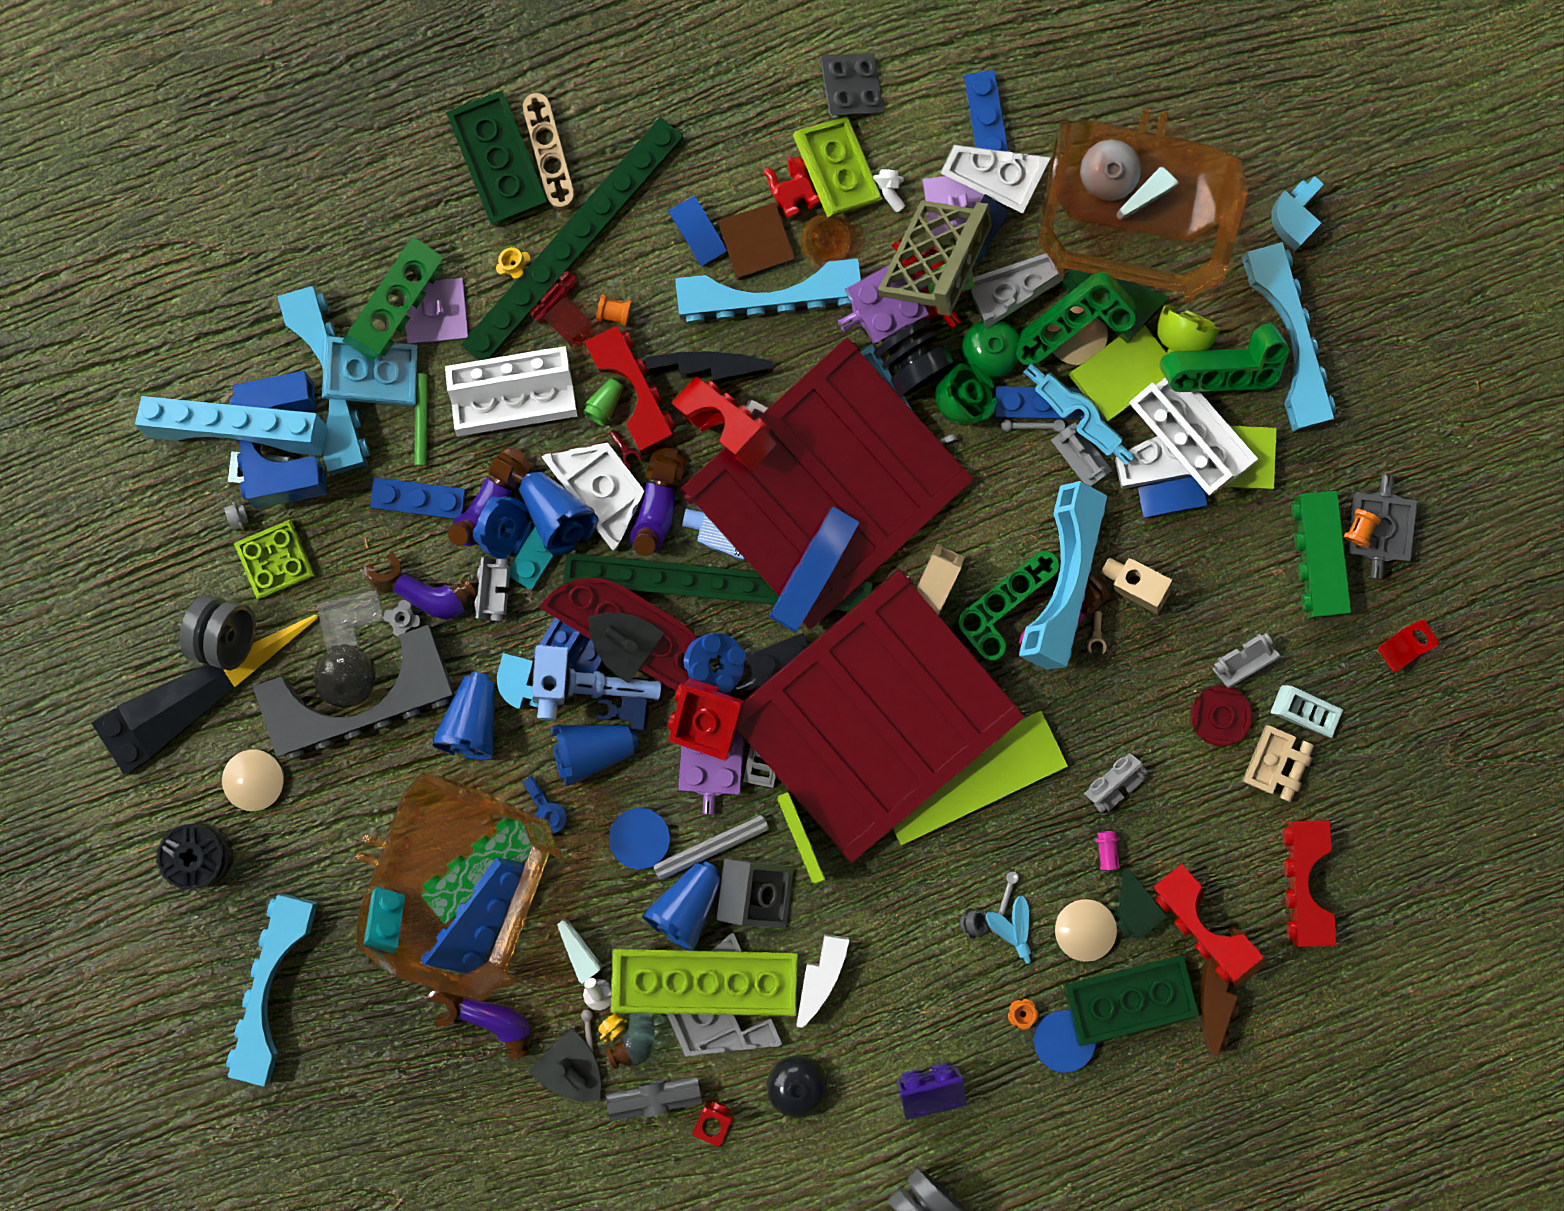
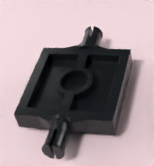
(769, 660)

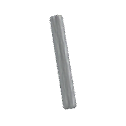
(711, 847)

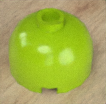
(1185, 330)

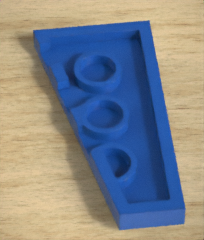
(478, 921)

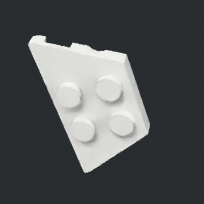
(602, 483)

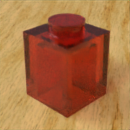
(569, 323)

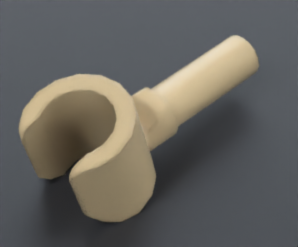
(1096, 633)

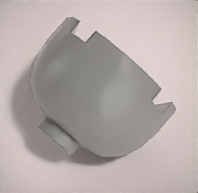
(1110, 170)

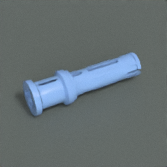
(598, 685)

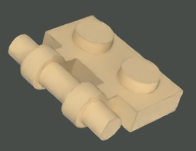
(1270, 758)

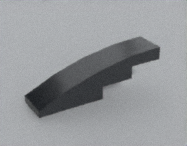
(722, 365)

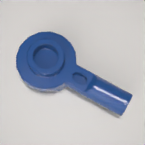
(551, 812)

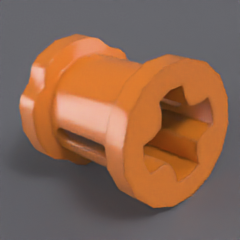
(614, 310)
(1362, 528)

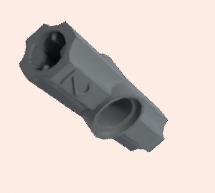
(654, 1098)

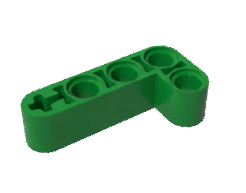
(1070, 322)
(1231, 368)
(1010, 600)

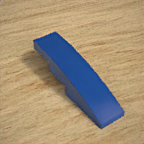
(813, 569)

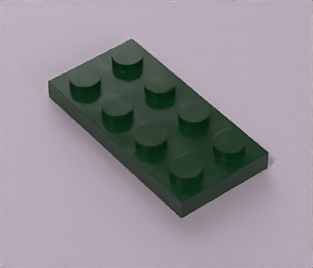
(497, 158)
(1130, 1000)

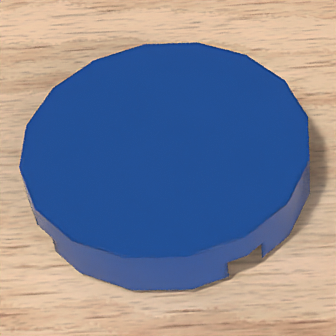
(639, 838)
(1057, 1043)

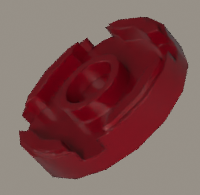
(1221, 716)

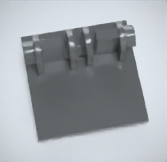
(851, 84)

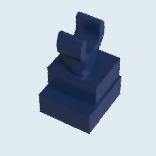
(631, 710)

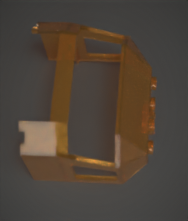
(1208, 194)
(428, 831)

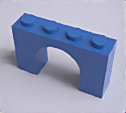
(278, 482)

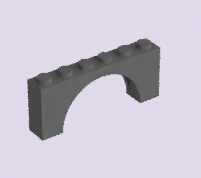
(420, 683)

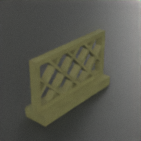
(958, 258)

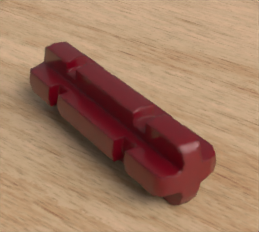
(554, 295)

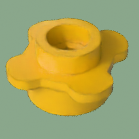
(509, 256)
(613, 1028)

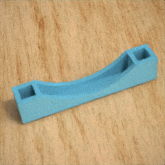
(1271, 276)
(704, 297)
(305, 316)
(272, 427)
(1078, 520)
(255, 1050)

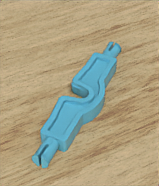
(1092, 425)

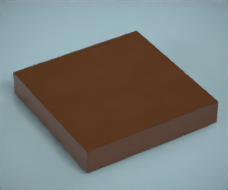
(756, 240)

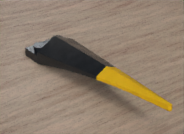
(151, 721)

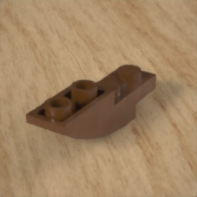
(1216, 1004)

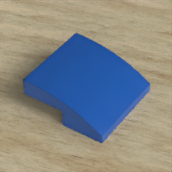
(580, 648)

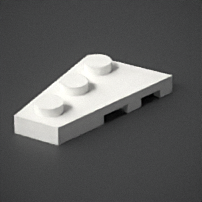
(999, 174)
(1150, 465)

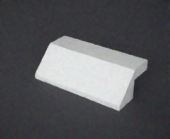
(511, 391)
(1194, 435)

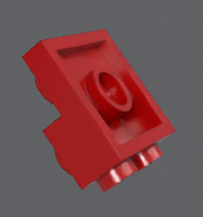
(705, 719)

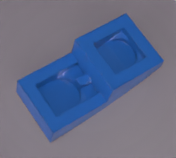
(697, 230)
(1171, 497)

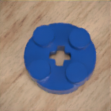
(488, 528)
(730, 657)

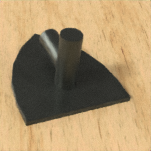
(623, 641)
(570, 1069)

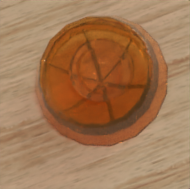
(826, 239)

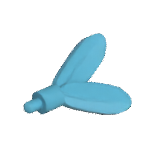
(1013, 933)

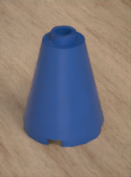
(557, 513)
(469, 720)
(590, 749)
(685, 906)

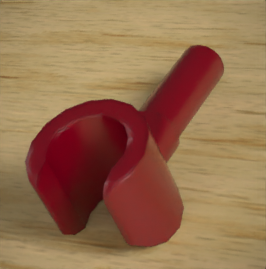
(624, 449)

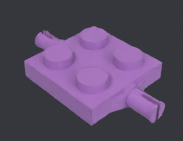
(880, 314)
(712, 775)

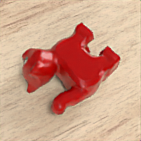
(795, 190)

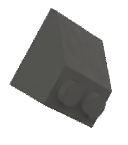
(755, 893)

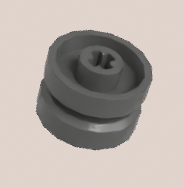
(217, 632)
(929, 1192)

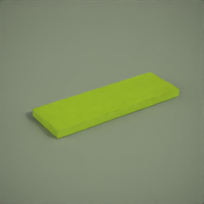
(1009, 764)
(704, 982)

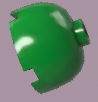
(991, 348)
(965, 395)

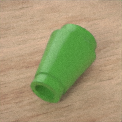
(603, 402)

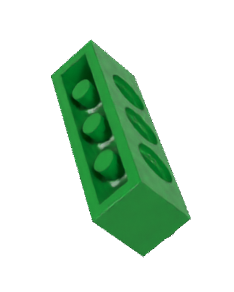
(415, 258)

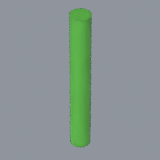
(421, 420)

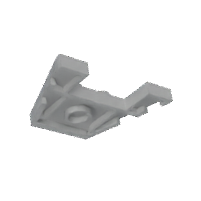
(720, 1033)

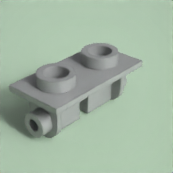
(1081, 455)
(491, 575)
(1239, 665)
(1126, 773)

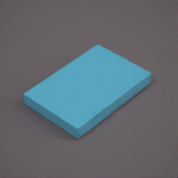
(356, 378)

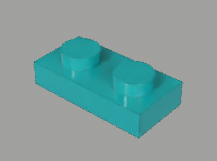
(530, 561)
(384, 920)

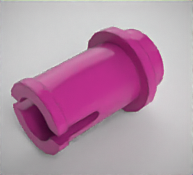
(1108, 850)

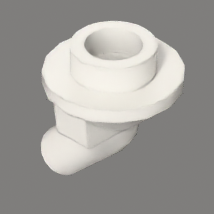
(887, 182)
(597, 993)

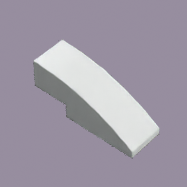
(821, 977)

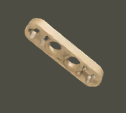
(548, 151)

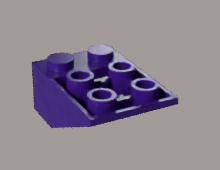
(931, 1091)

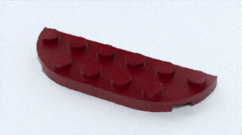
(592, 596)

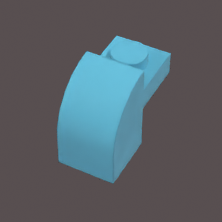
(1291, 219)
(514, 680)

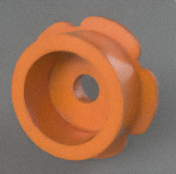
(1031, 1014)

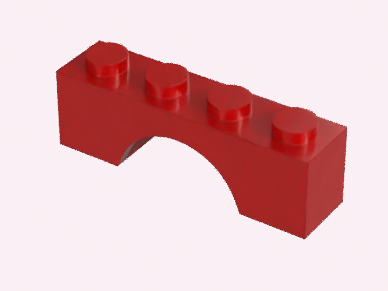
(613, 355)
(742, 436)
(1306, 844)
(1233, 955)

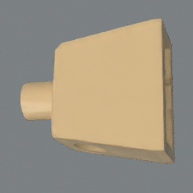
(1149, 592)

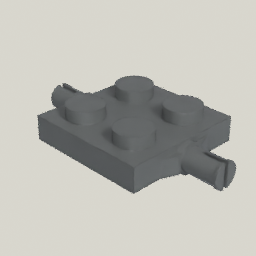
(1393, 535)

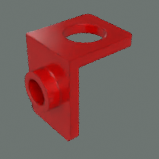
(1405, 647)
(721, 1113)

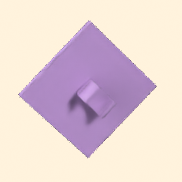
(949, 192)
(440, 313)

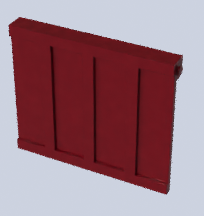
(838, 445)
(875, 715)

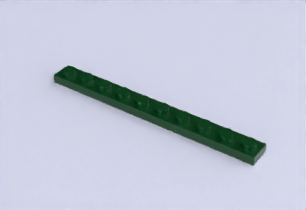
(572, 240)
(686, 580)

